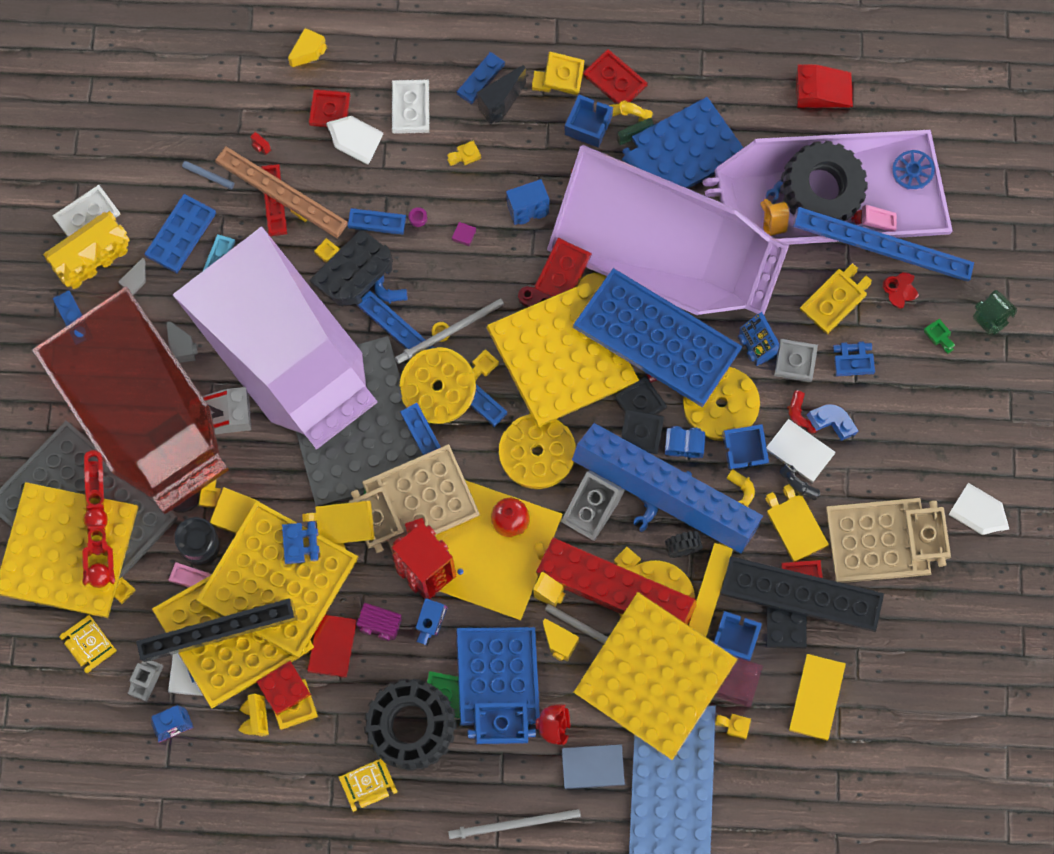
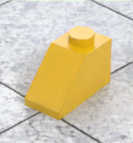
(307, 48)
(548, 590)
(560, 641)

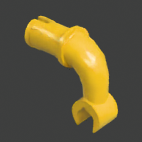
(630, 108)
(745, 484)

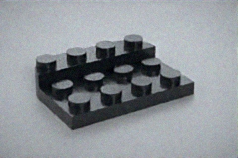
(353, 269)

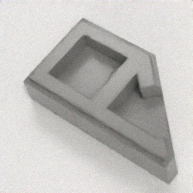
(135, 277)

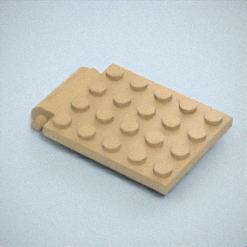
(421, 488)
(886, 539)

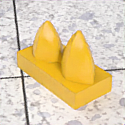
(256, 709)

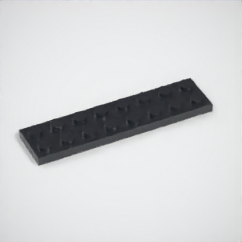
(802, 594)

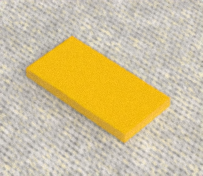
(817, 697)

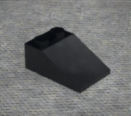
(499, 96)

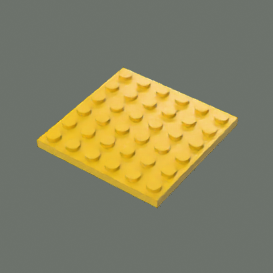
(553, 361)
(47, 548)
(256, 575)
(223, 666)
(655, 675)

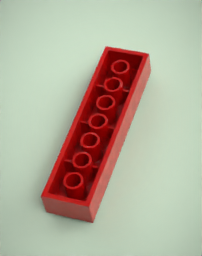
(607, 582)

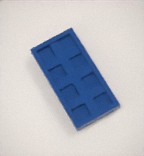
(180, 233)

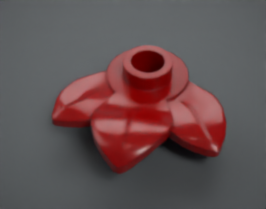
(903, 289)

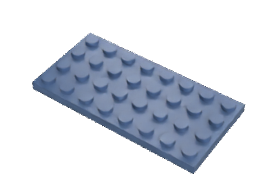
(674, 796)

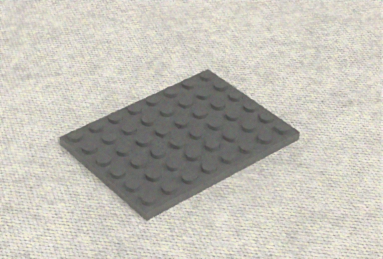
(368, 444)
(61, 466)

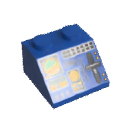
(759, 340)

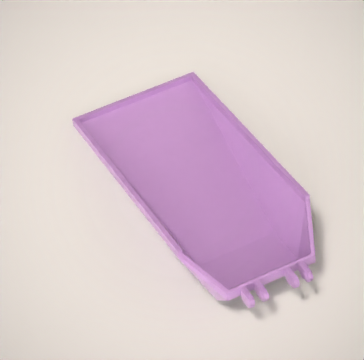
(759, 166)

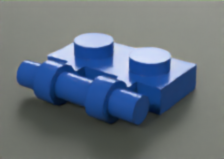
(854, 364)
(293, 542)

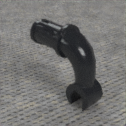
(801, 487)

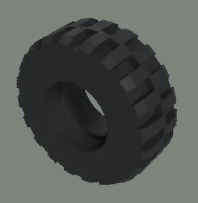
(837, 162)
(382, 715)

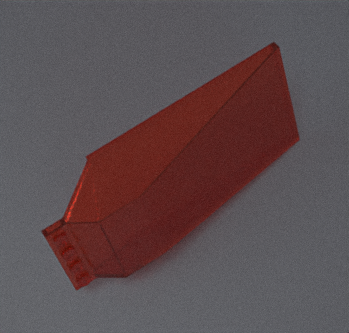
(135, 401)

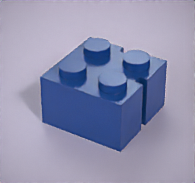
(588, 125)
(528, 202)
(745, 447)
(736, 638)

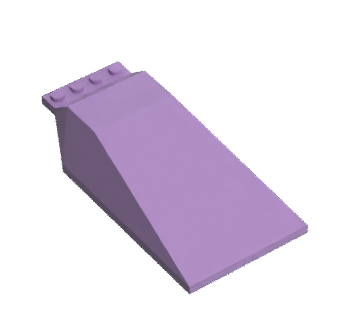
(667, 237)
(279, 339)

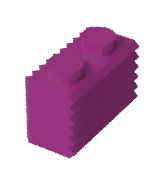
(379, 621)

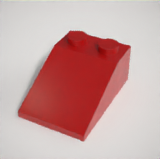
(823, 87)

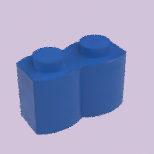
(684, 442)

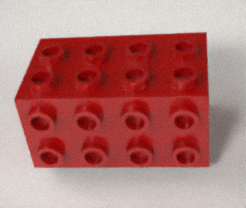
(423, 561)

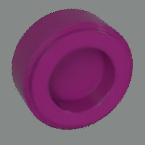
(418, 217)

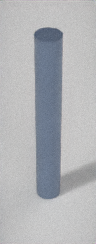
(207, 174)

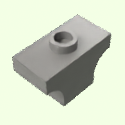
(144, 679)

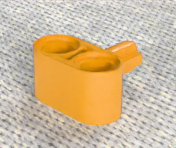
(775, 217)

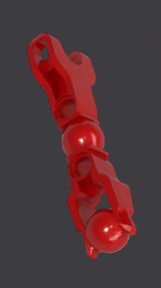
(95, 521)

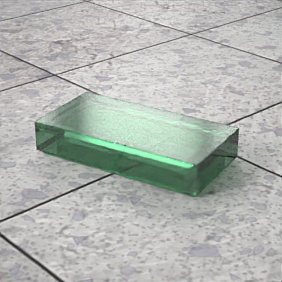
(626, 134)

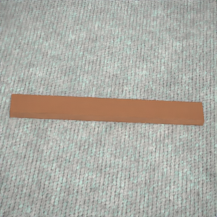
(281, 192)

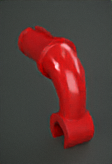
(795, 412)

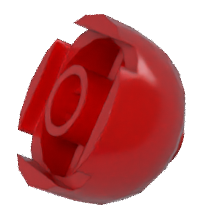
(510, 517)
(553, 724)

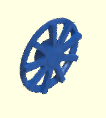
(913, 170)

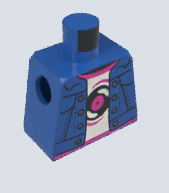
(432, 612)
(171, 722)

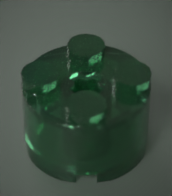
(994, 312)

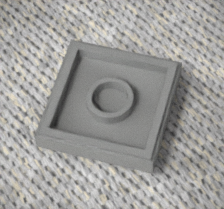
(796, 360)

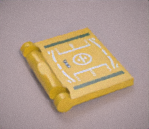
(88, 643)
(367, 784)

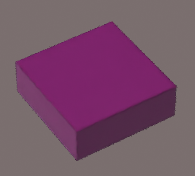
(464, 234)

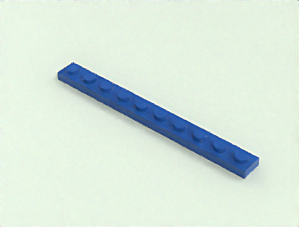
(883, 244)
(408, 338)

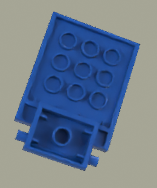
(685, 145)
(498, 683)

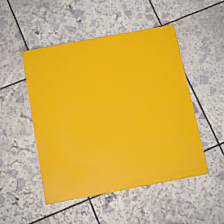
(497, 568)

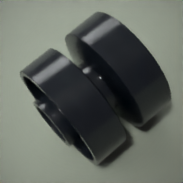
(197, 541)

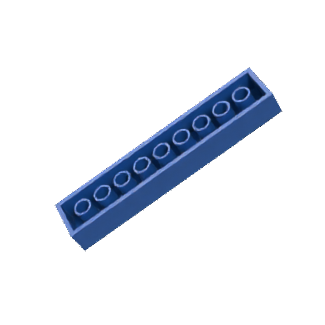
(667, 488)

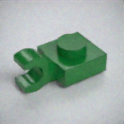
(938, 334)

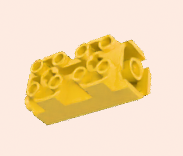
(87, 248)

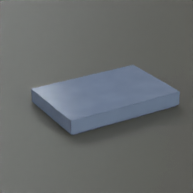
(593, 766)

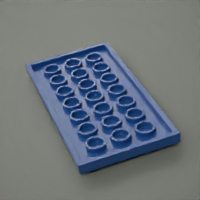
(657, 337)

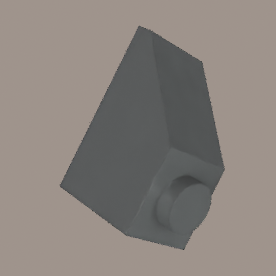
(181, 344)

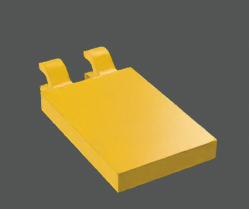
(835, 299)
(344, 522)
(795, 525)

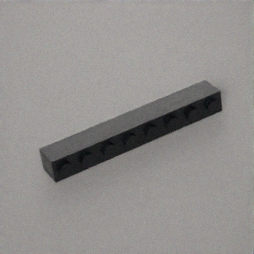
(216, 630)

